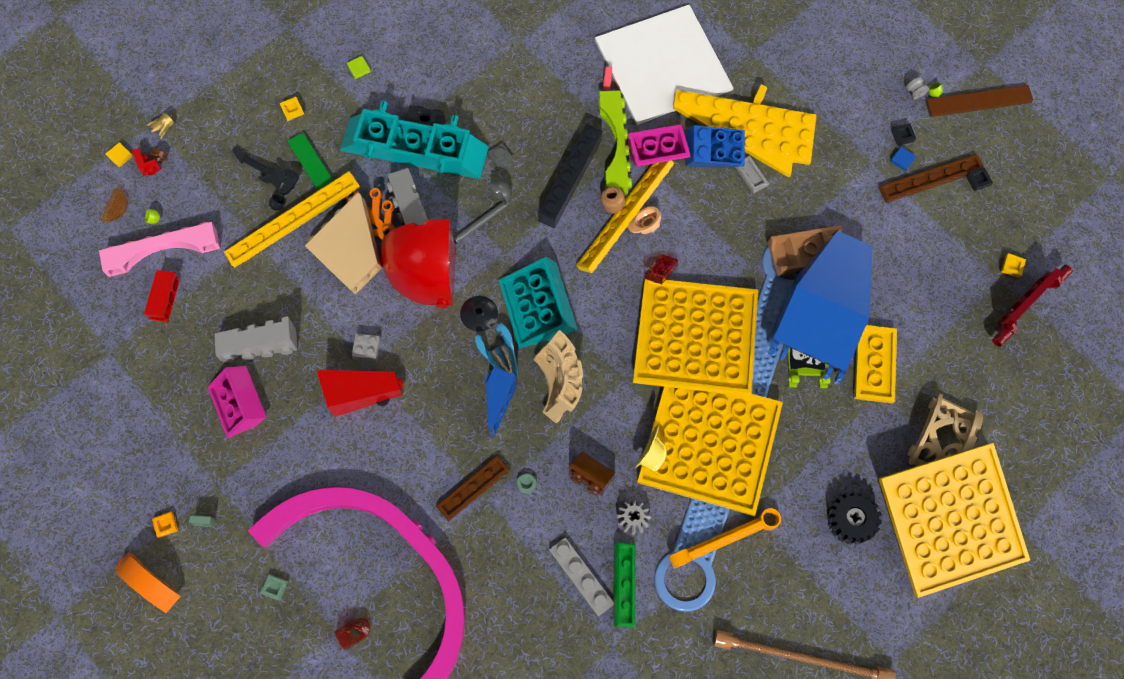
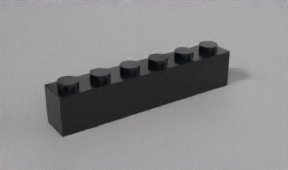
(570, 176)

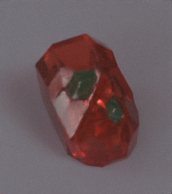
(353, 633)

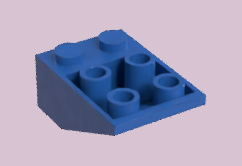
(715, 147)

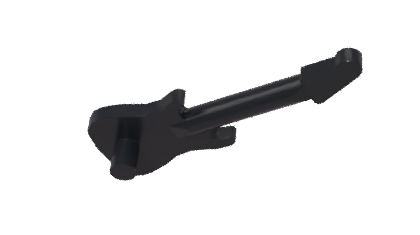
(282, 179)

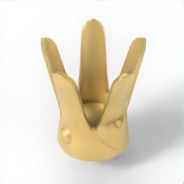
(164, 121)

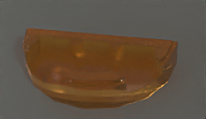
(116, 207)

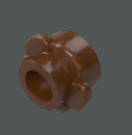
(158, 155)

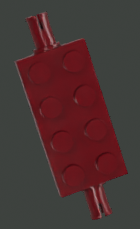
(1008, 321)

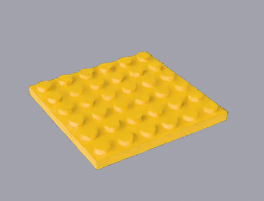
(697, 337)
(714, 446)
(954, 519)

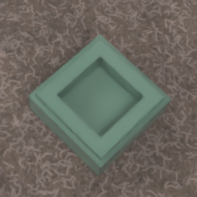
(199, 520)
(274, 587)

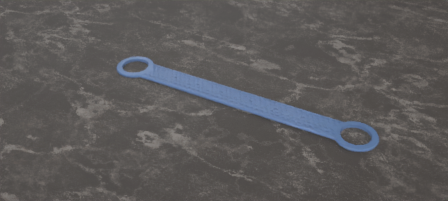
(705, 519)

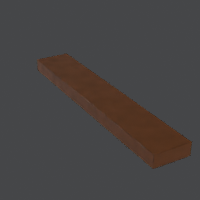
(979, 101)
(930, 178)

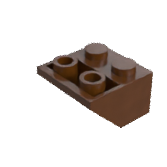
(591, 474)

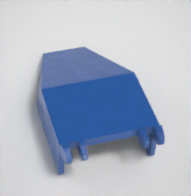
(828, 305)

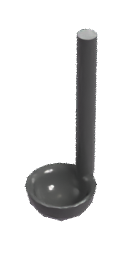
(503, 193)

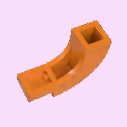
(146, 583)

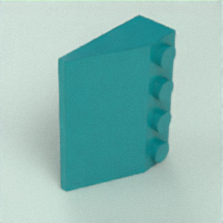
(537, 303)

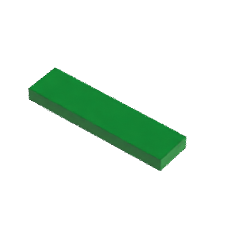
(310, 161)
(624, 585)

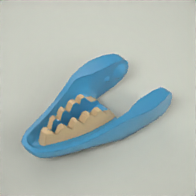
(502, 356)

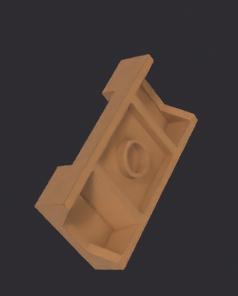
(795, 250)

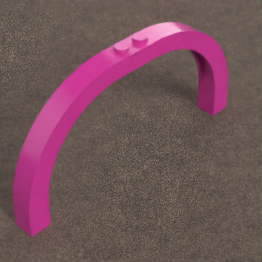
(307, 503)

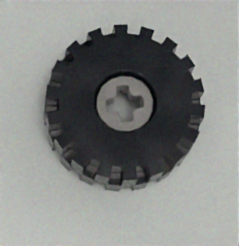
(843, 524)

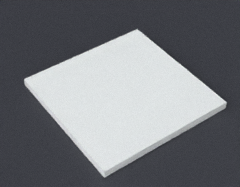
(658, 59)

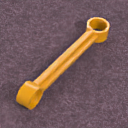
(687, 555)

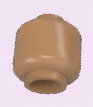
(613, 199)

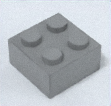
(366, 347)

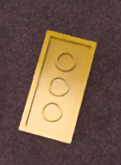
(876, 365)

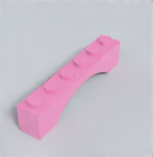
(122, 258)

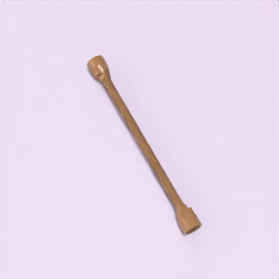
(727, 640)

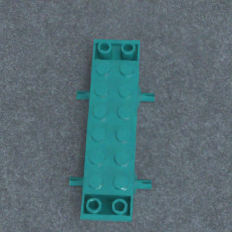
(414, 144)

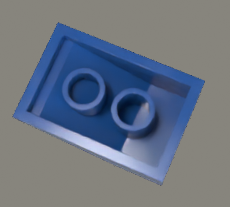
(500, 390)

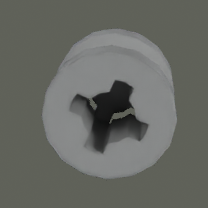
(917, 88)

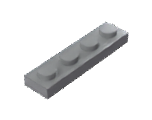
(581, 577)

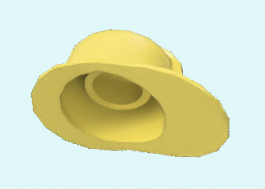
(653, 454)

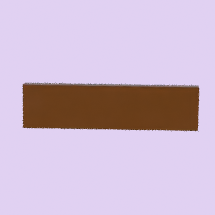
(472, 488)

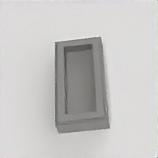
(752, 175)

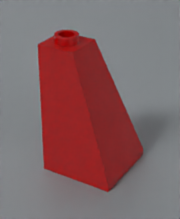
(357, 389)

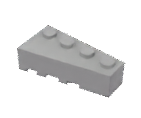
(406, 198)
(256, 341)

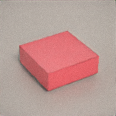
(607, 78)

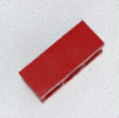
(162, 296)

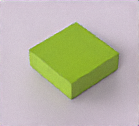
(358, 67)

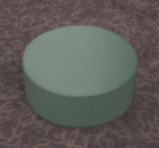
(526, 483)

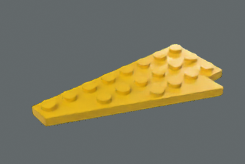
(771, 133)

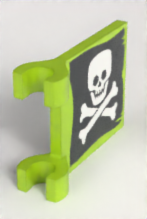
(805, 365)

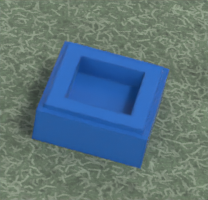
(903, 158)

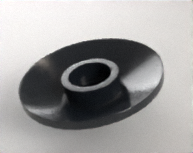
(480, 321)

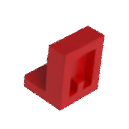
(144, 165)

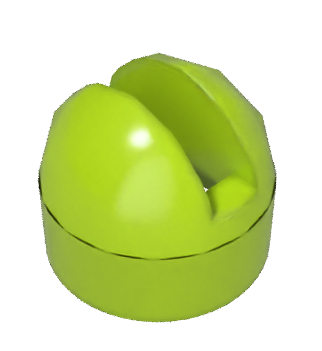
(935, 89)
(152, 216)

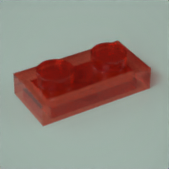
(661, 269)

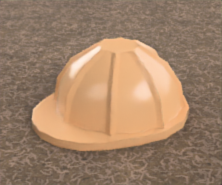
(645, 221)

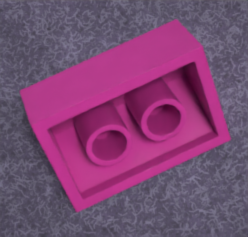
(658, 145)
(236, 400)

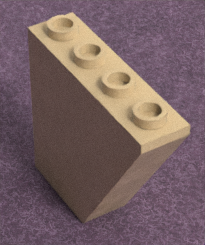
(348, 245)

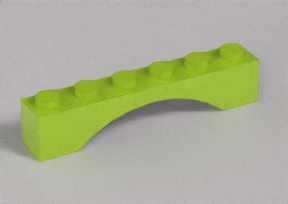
(611, 111)

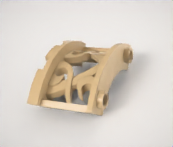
(562, 375)
(968, 420)

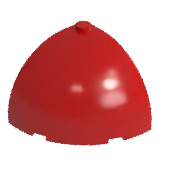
(421, 262)

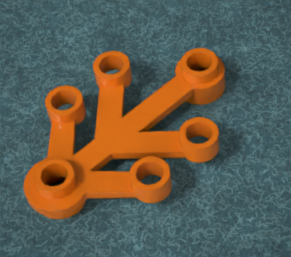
(374, 214)

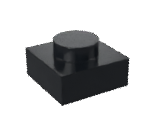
(903, 134)
(979, 179)

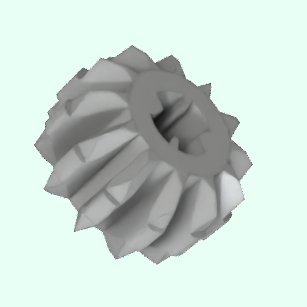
(636, 523)

